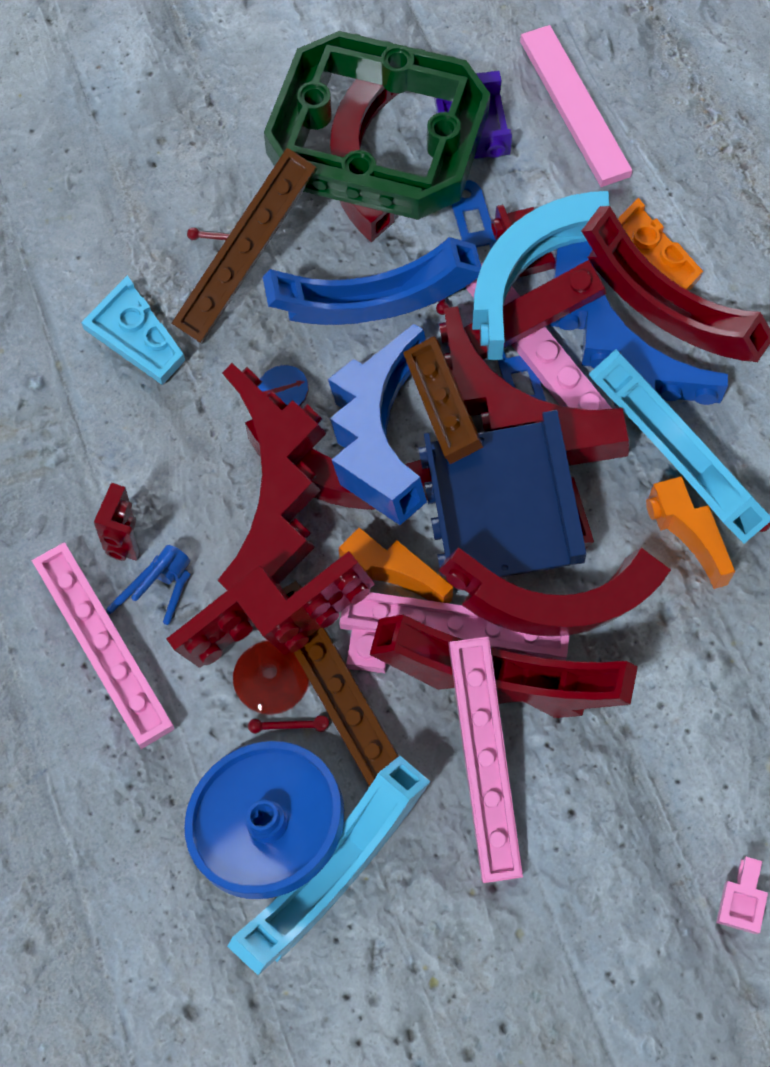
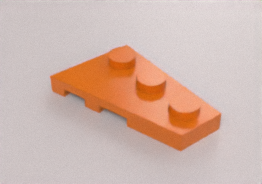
(658, 248)

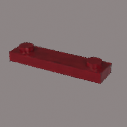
(545, 305)

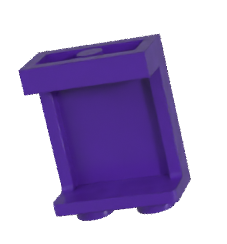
(496, 137)

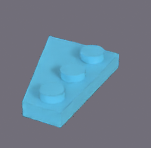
(132, 330)

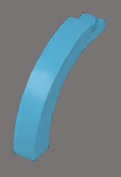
(518, 247)
(681, 446)
(363, 836)

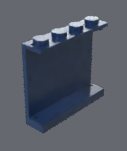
(508, 500)

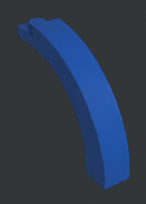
(377, 296)

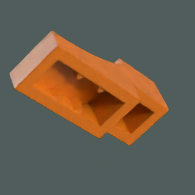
(696, 528)
(397, 567)

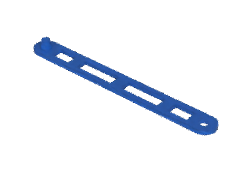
(483, 238)

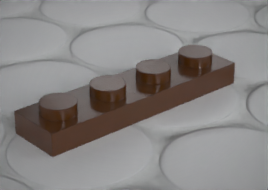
(442, 400)

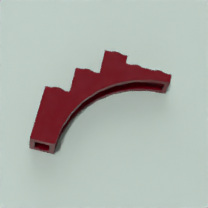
(586, 433)
(286, 482)
(546, 684)

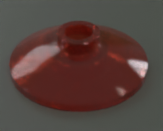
(269, 694)

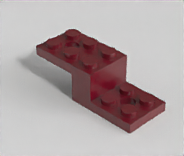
(280, 619)

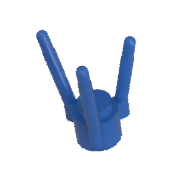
(166, 567)

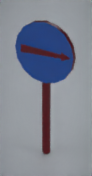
(286, 383)

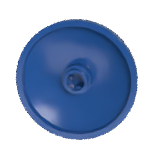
(264, 820)

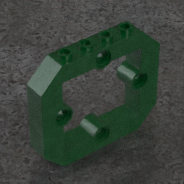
(451, 135)

